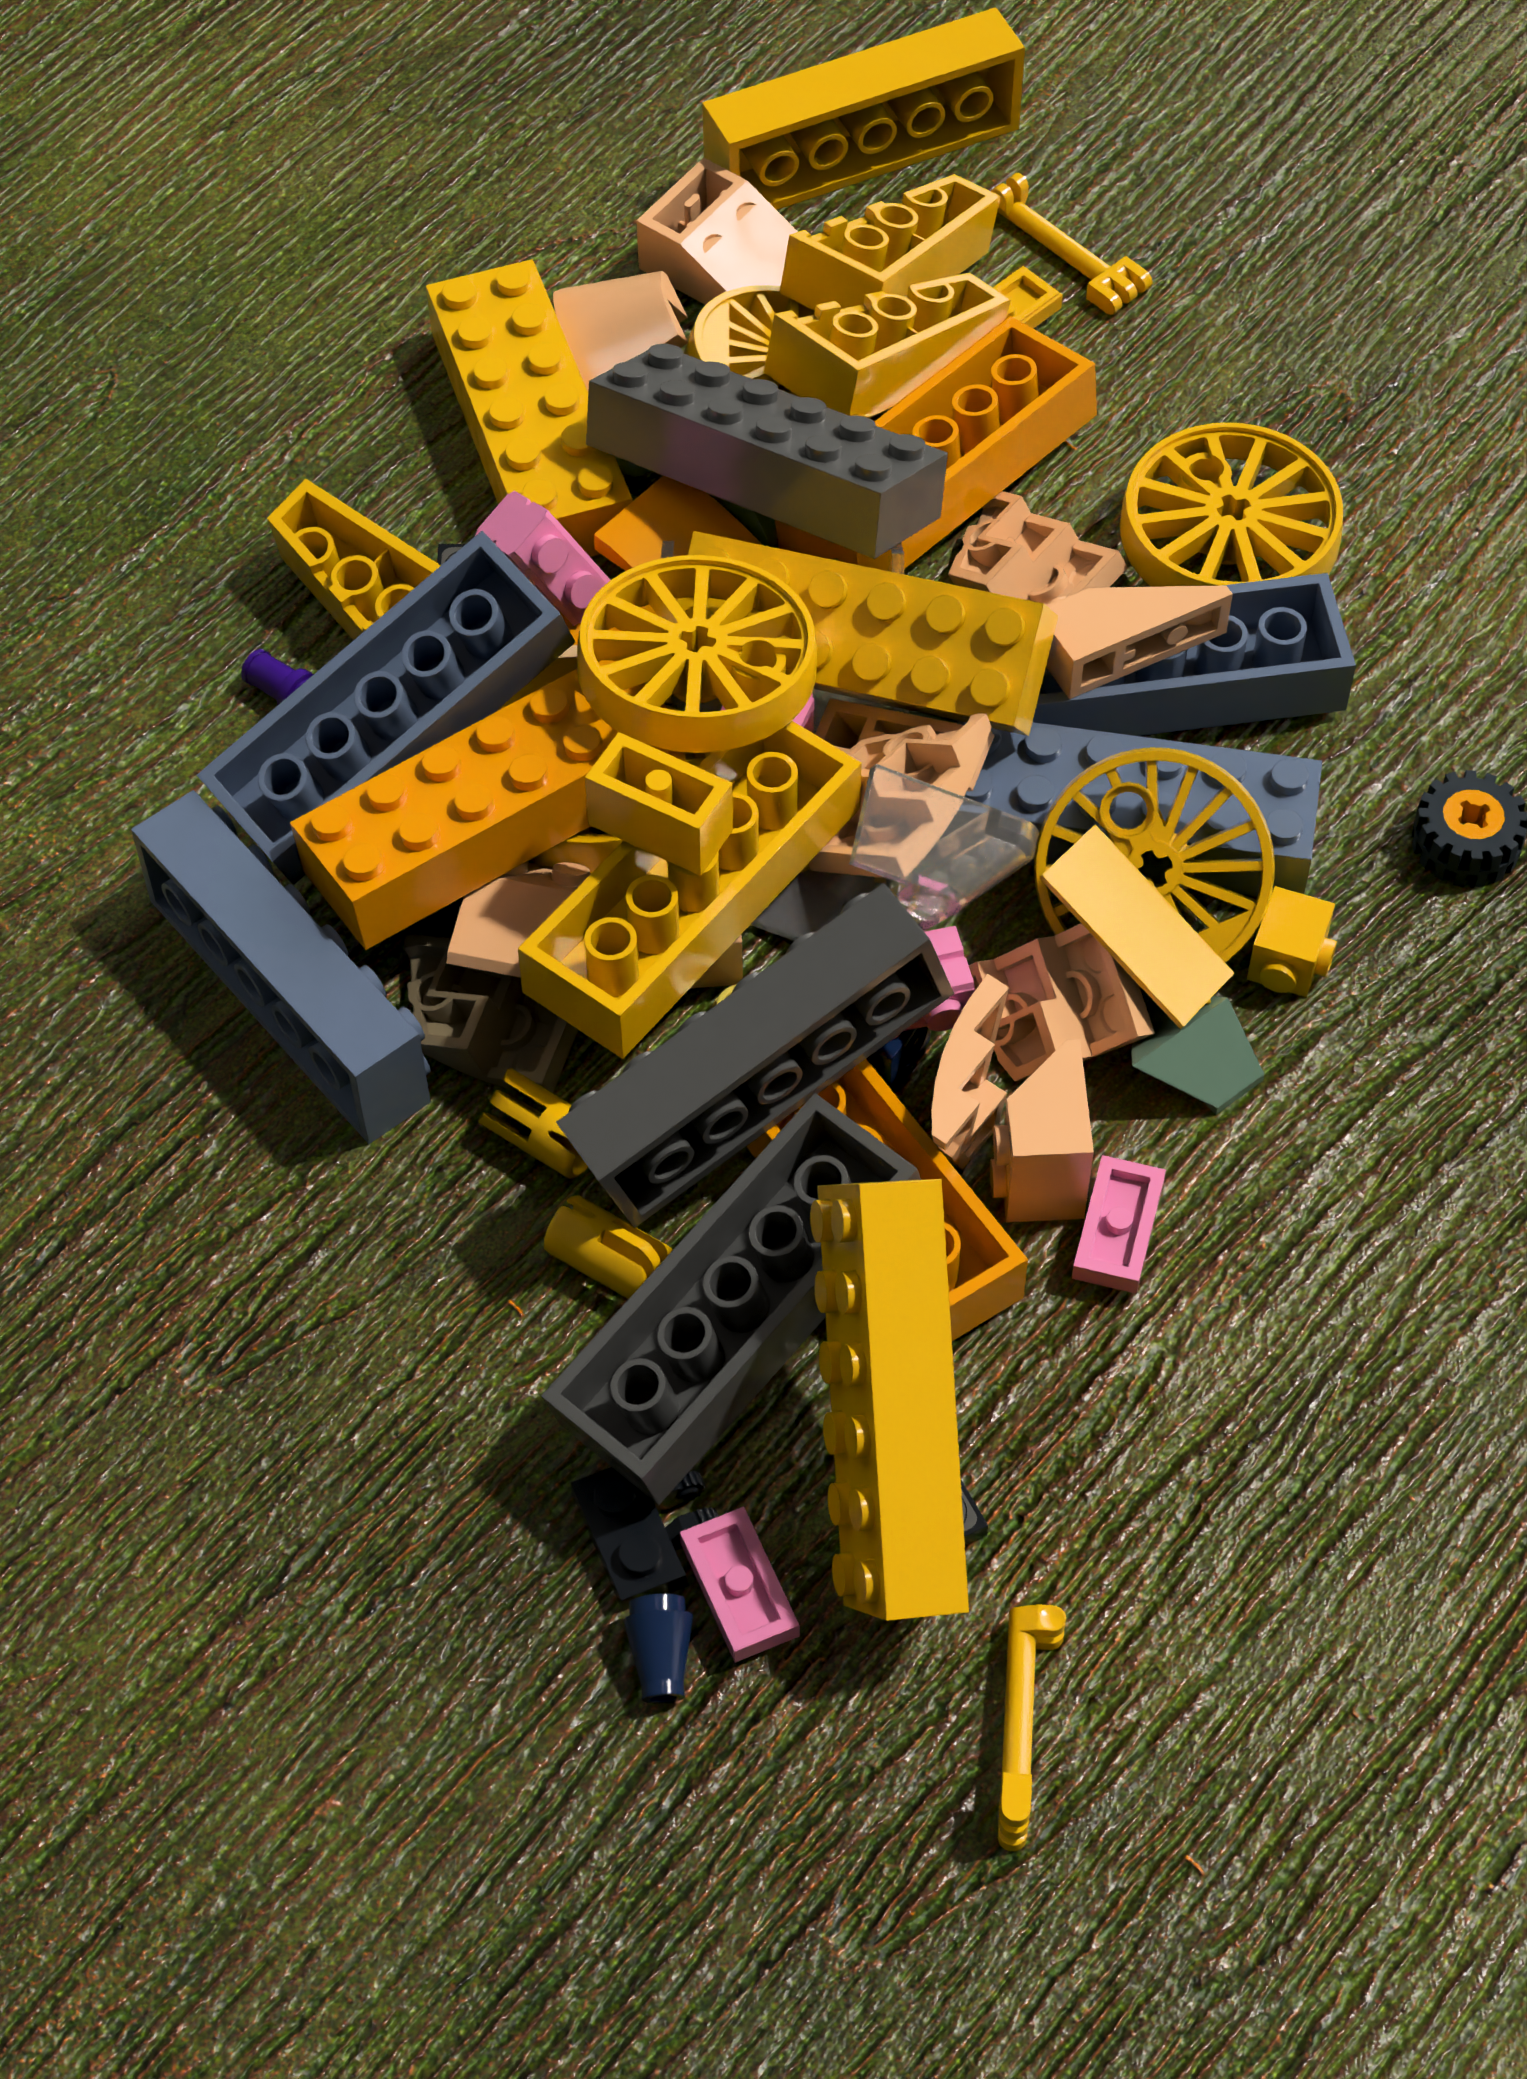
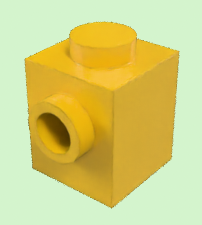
(1292, 943)

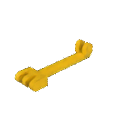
(1108, 284)
(1028, 1630)

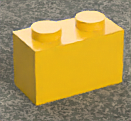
(659, 803)

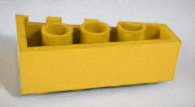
(923, 239)
(885, 348)
(345, 557)

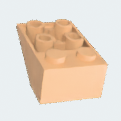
(713, 234)

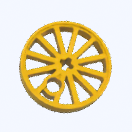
(1225, 519)
(697, 656)

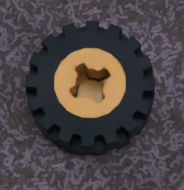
(1485, 843)

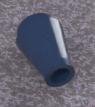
(659, 1643)

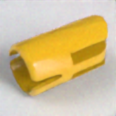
(546, 1139)
(603, 1246)

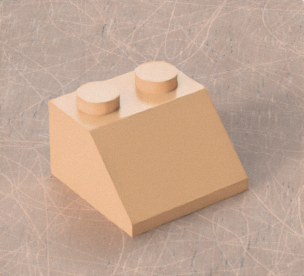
(506, 912)
(1046, 1143)

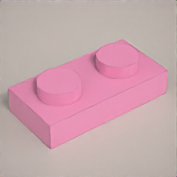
(1118, 1224)
(739, 1584)

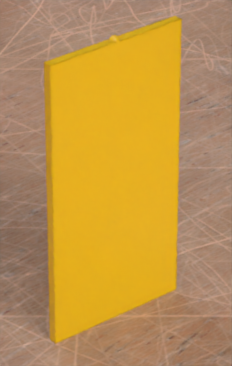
(1137, 926)

